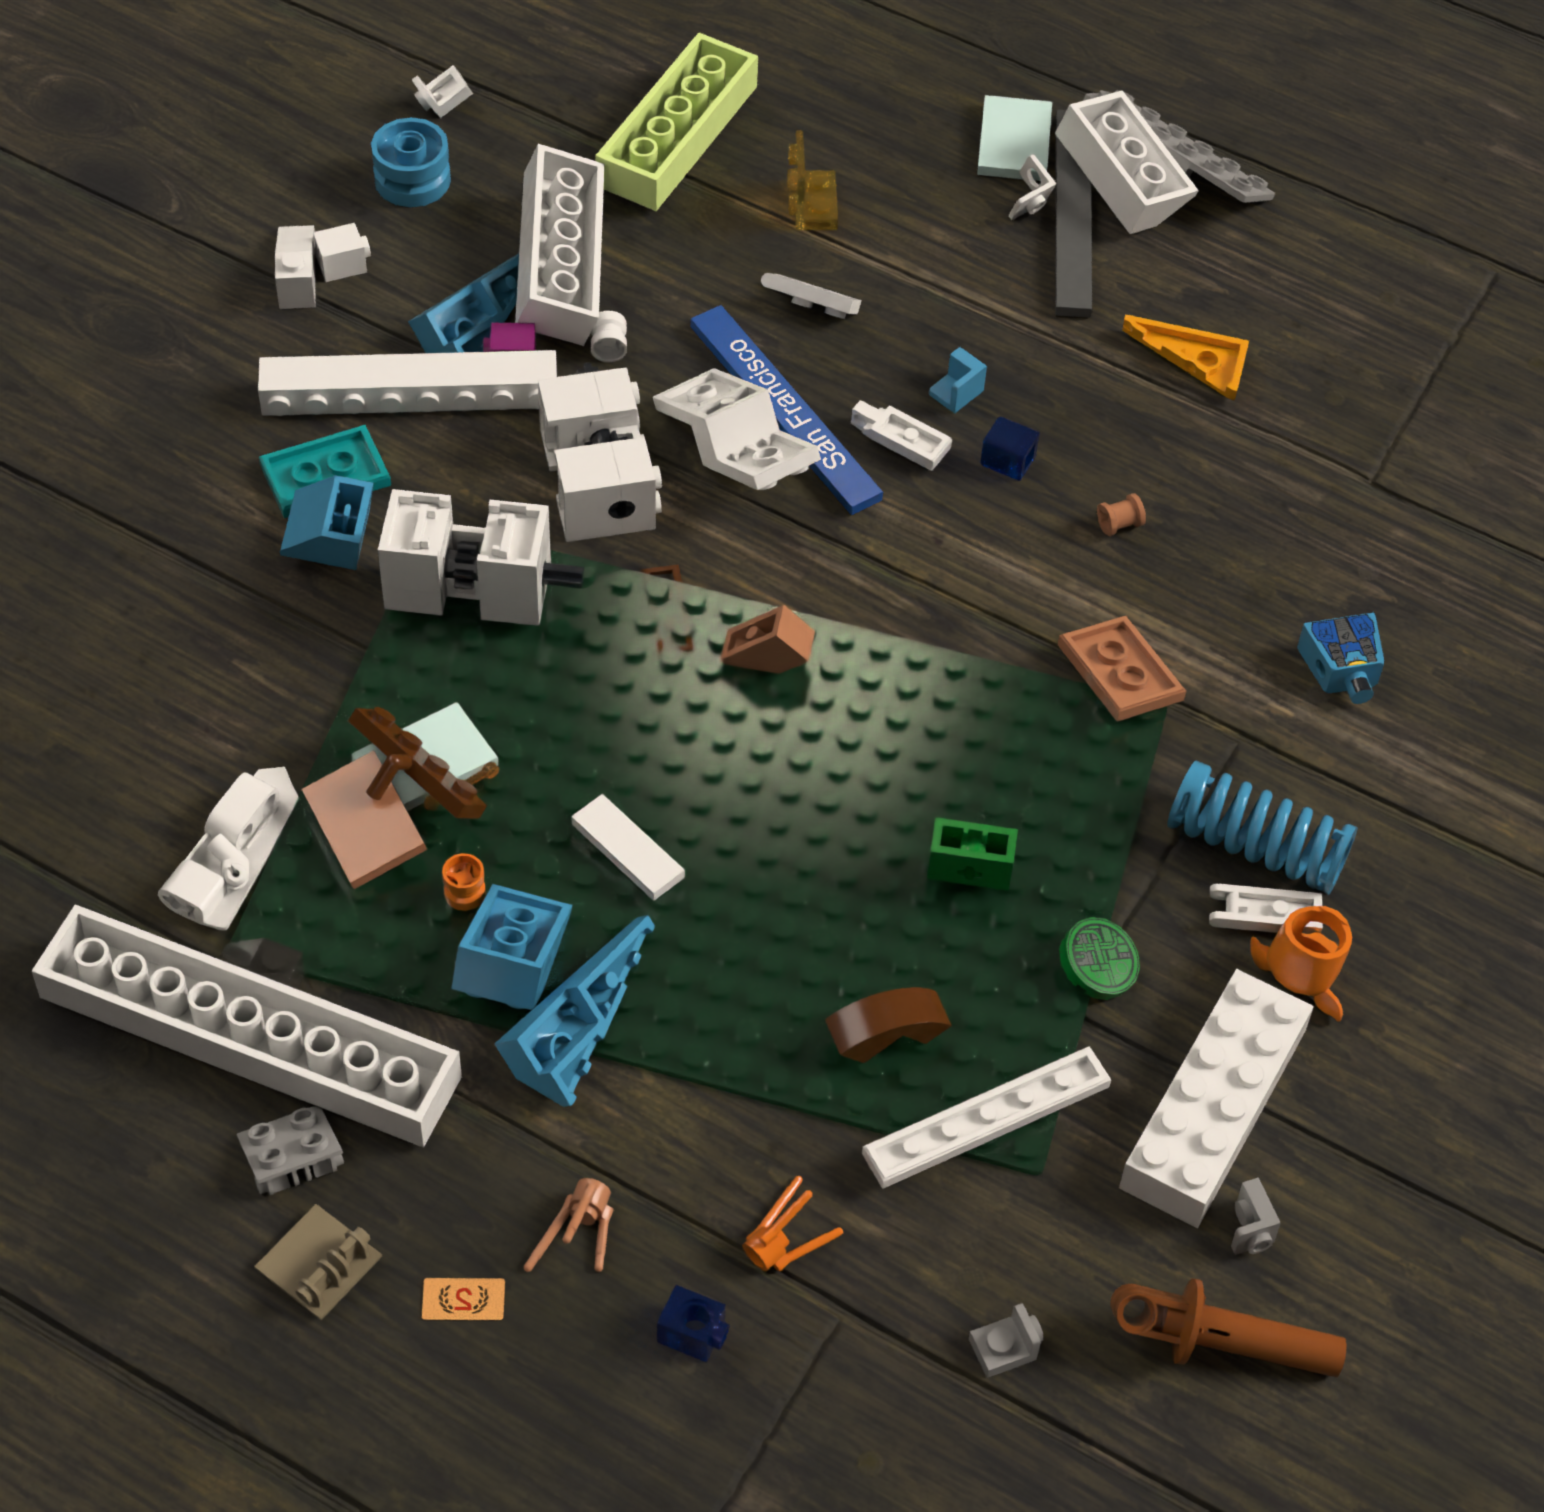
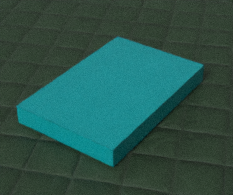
(340, 454)

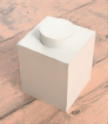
(341, 252)

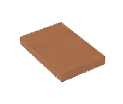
(1121, 668)
(363, 832)

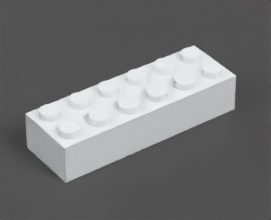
(560, 244)
(1215, 1098)

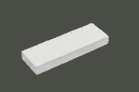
(628, 847)

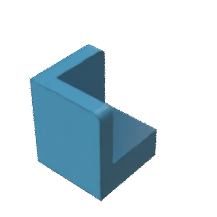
(962, 383)

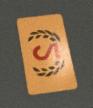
(463, 1299)

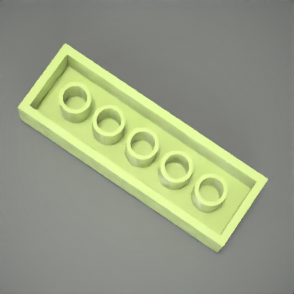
(677, 121)

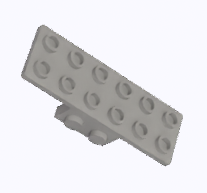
(1200, 158)

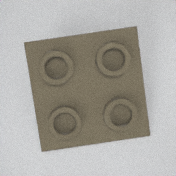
(319, 1261)

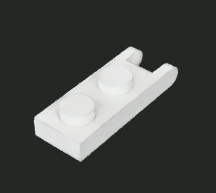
(805, 294)
(1260, 907)

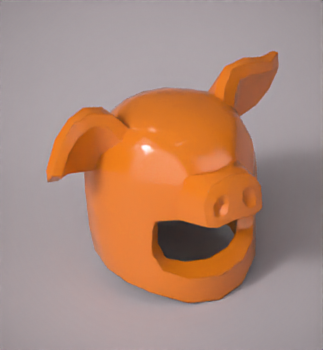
(1307, 961)

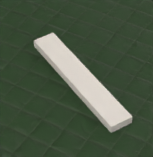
(985, 1117)

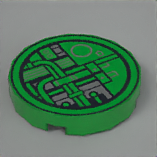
(1099, 958)

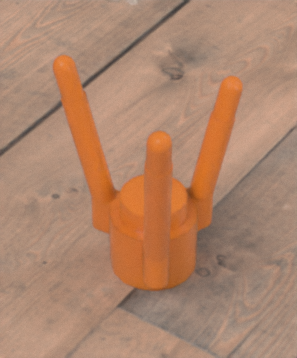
(768, 1242)

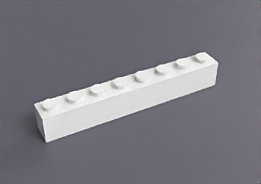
(403, 382)

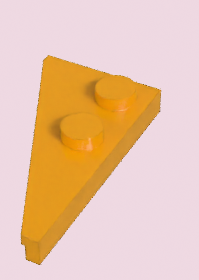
(1205, 355)

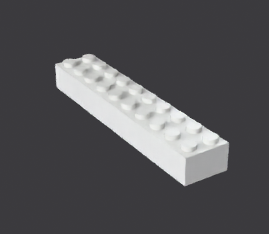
(248, 1025)

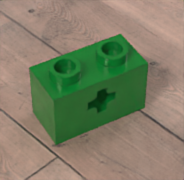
(972, 854)

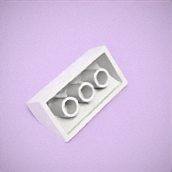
(1125, 160)

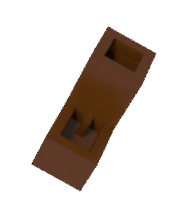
(882, 1018)

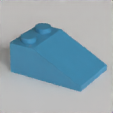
(510, 947)

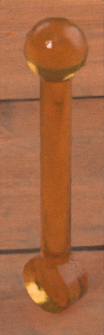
(488, 771)

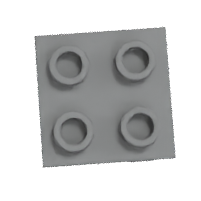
(290, 1145)

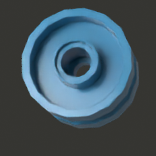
(411, 162)

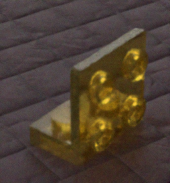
(814, 192)

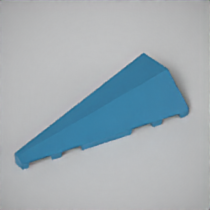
(466, 316)
(557, 1037)

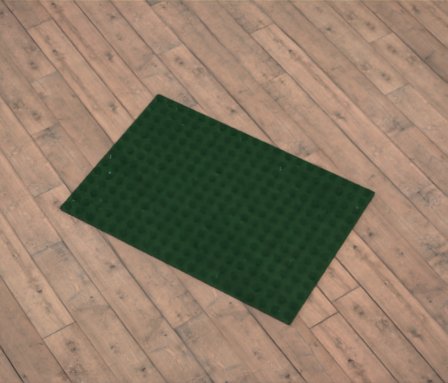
(798, 833)

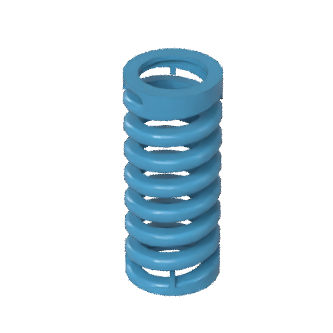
(1318, 875)

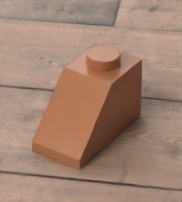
(769, 642)

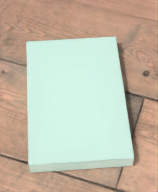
(1011, 133)
(448, 736)

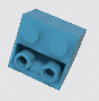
(328, 522)

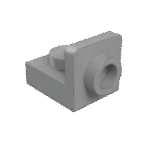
(1257, 1219)
(1007, 1342)

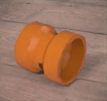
(464, 882)

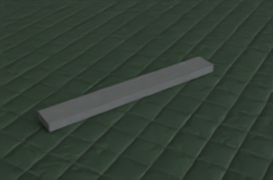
(1072, 235)

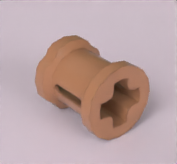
(1121, 514)

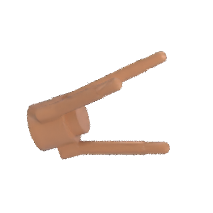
(584, 1207)

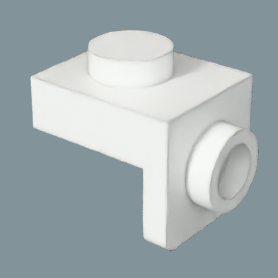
(443, 92)

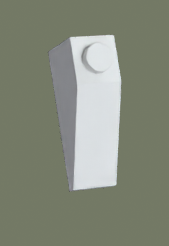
(295, 267)

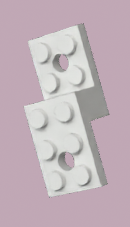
(737, 429)

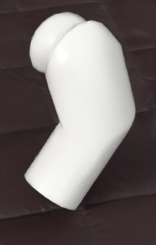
(233, 863)

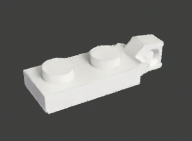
(902, 434)

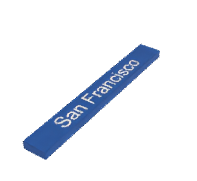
(746, 361)

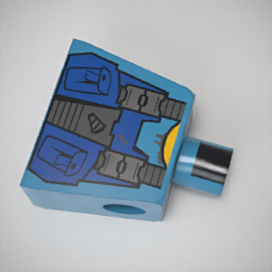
(1344, 654)

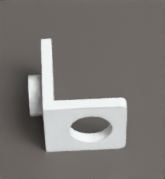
(1038, 197)

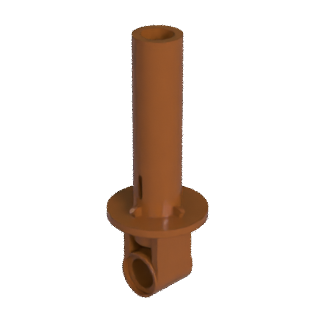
(1190, 1322)

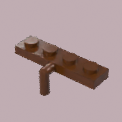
(407, 755)

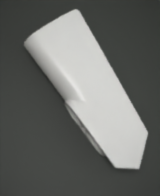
(250, 819)

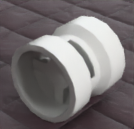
(609, 337)

